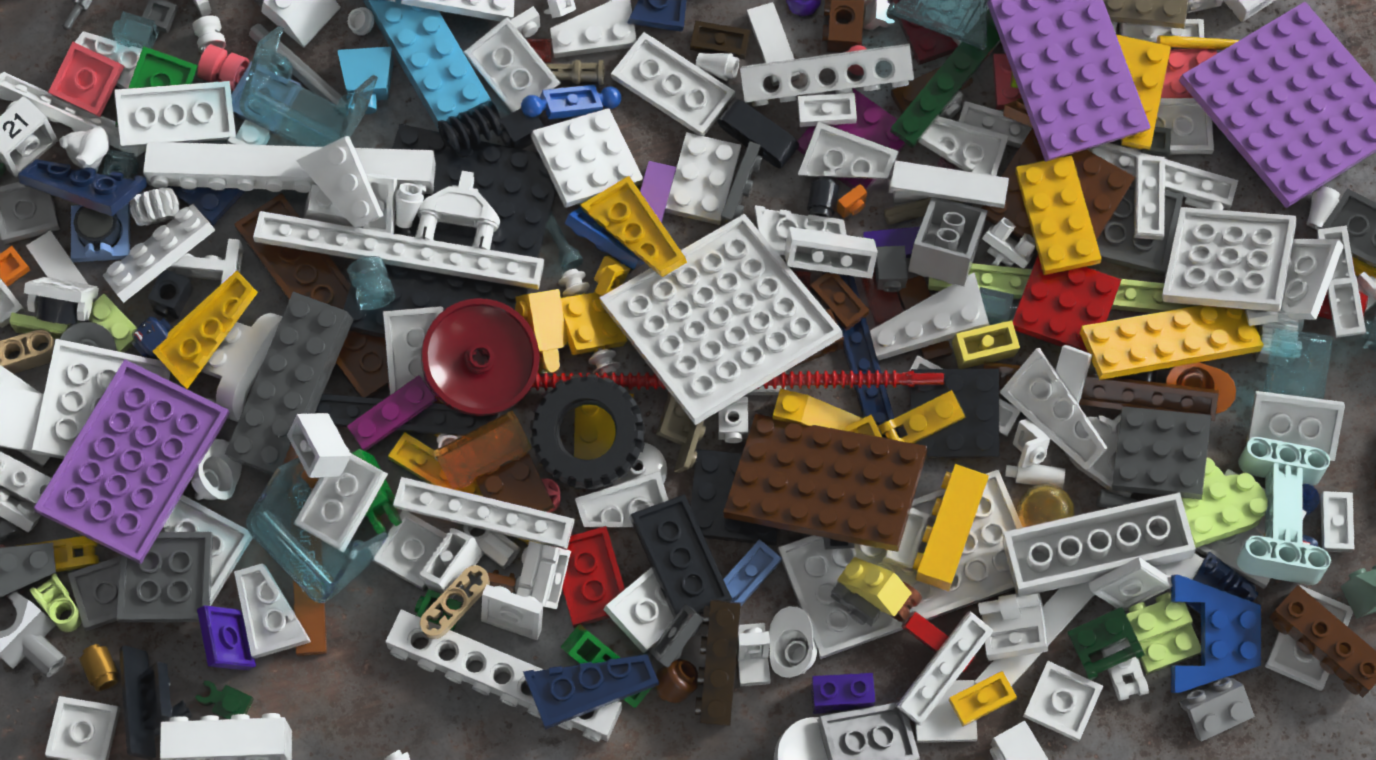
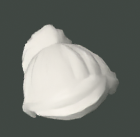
(86, 148)

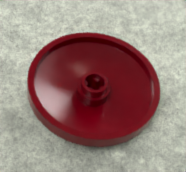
(480, 357)

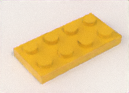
(1058, 215)

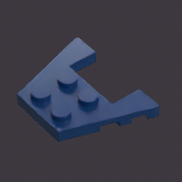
(1227, 634)

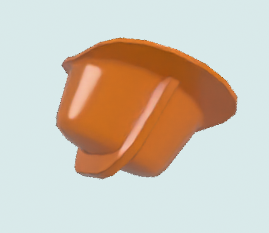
(1206, 377)

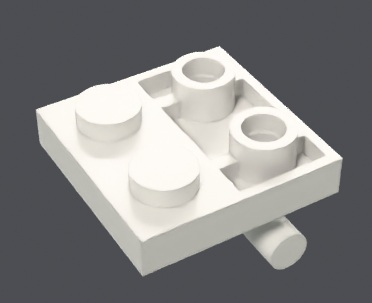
(1016, 626)

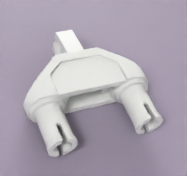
(459, 206)

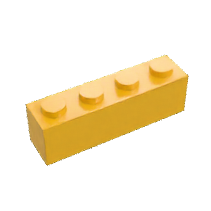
(951, 528)

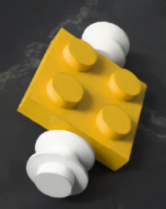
(588, 324)

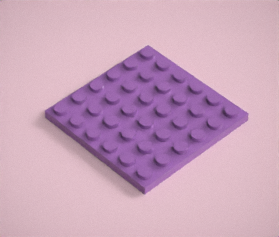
(1290, 103)

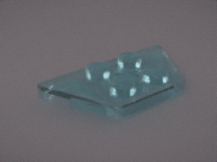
(955, 18)

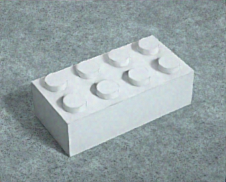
(226, 739)

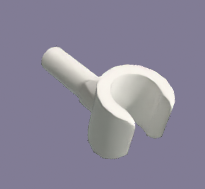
(1198, 204)

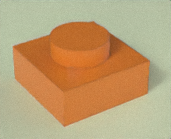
(852, 202)
(12, 266)

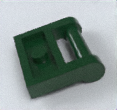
(1101, 635)

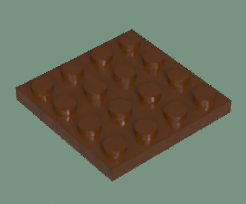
(1100, 182)

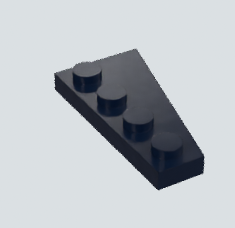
(82, 186)

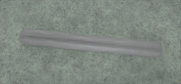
(300, 69)

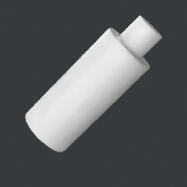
(1036, 474)

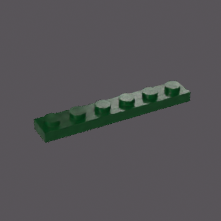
(943, 87)

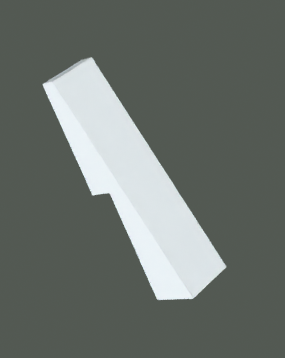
(1343, 288)

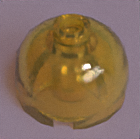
(1044, 504)

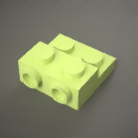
(1164, 633)

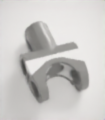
(28, 639)

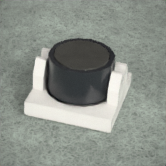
(60, 300)

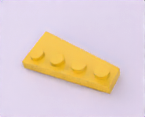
(633, 223)
(204, 329)

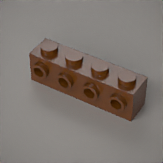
(1328, 640)

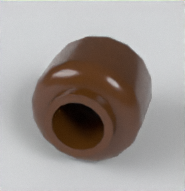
(677, 681)

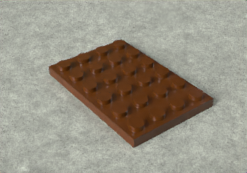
(826, 482)

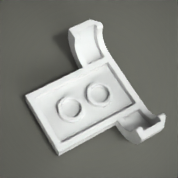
(240, 360)

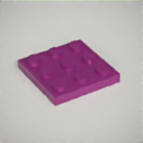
(871, 124)

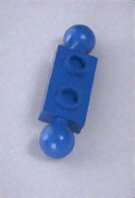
(571, 101)

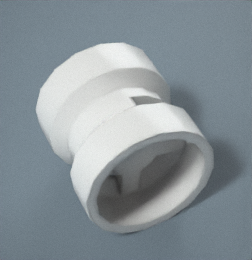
(208, 31)

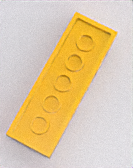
(1168, 340)

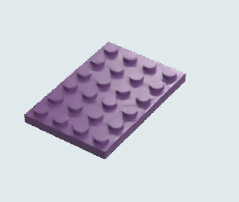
(1069, 73)
(132, 461)

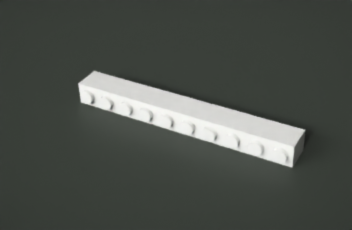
(270, 166)

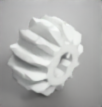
(154, 206)

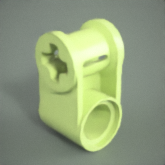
(55, 600)

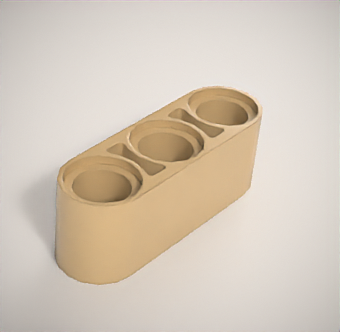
(28, 356)

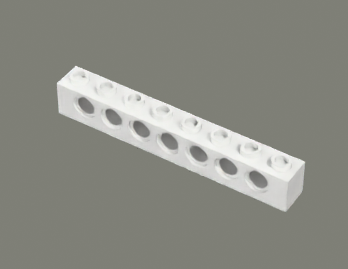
(408, 629)

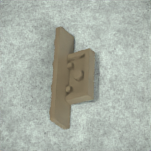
(679, 428)

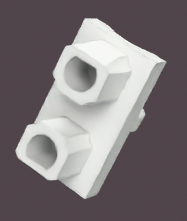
(1007, 249)

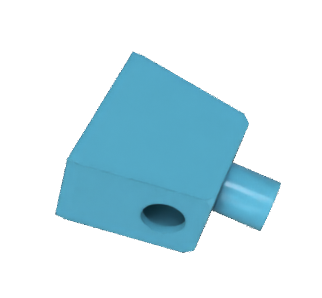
(361, 64)

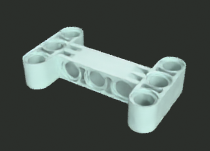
(1282, 550)

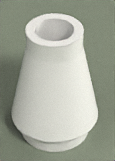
(719, 64)
(408, 202)
(1322, 205)

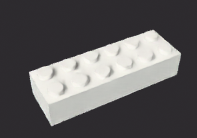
(1097, 543)

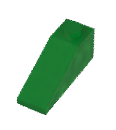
(587, 648)

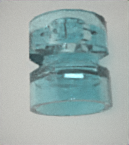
(371, 281)

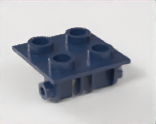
(1222, 577)

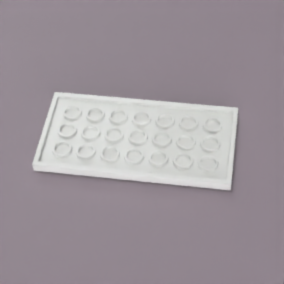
(979, 575)

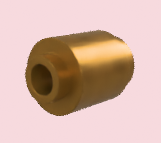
(99, 667)

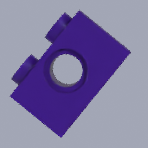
(842, 692)

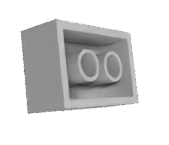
(947, 241)

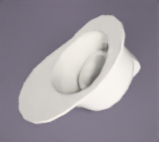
(216, 474)
(791, 642)

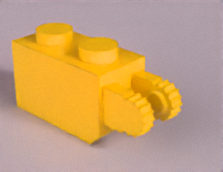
(546, 318)

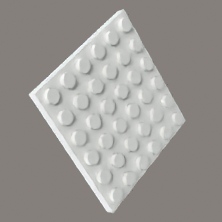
(721, 319)

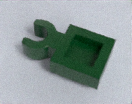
(227, 702)

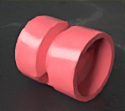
(219, 66)

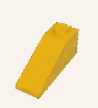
(810, 411)

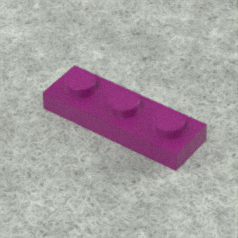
(392, 413)

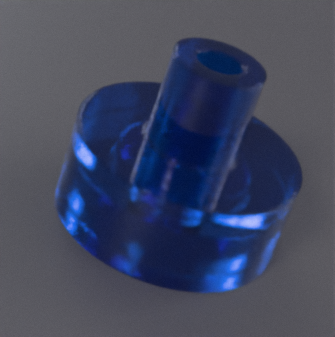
(1310, 498)

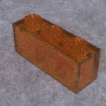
(483, 450)

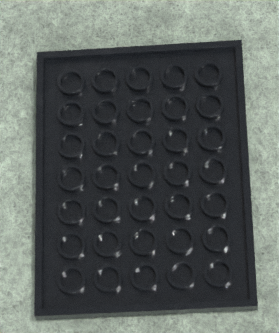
(516, 189)

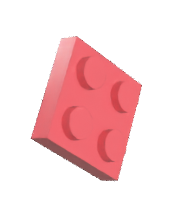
(86, 79)

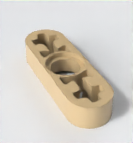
(433, 612)

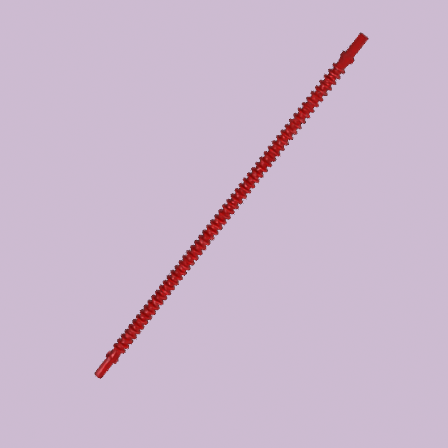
(905, 379)

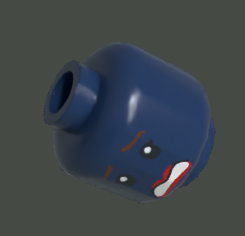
(150, 335)

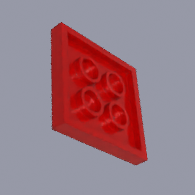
(1063, 302)

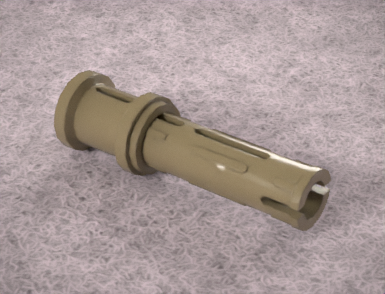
(579, 72)

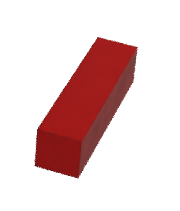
(926, 632)

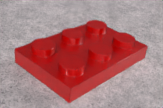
(591, 576)

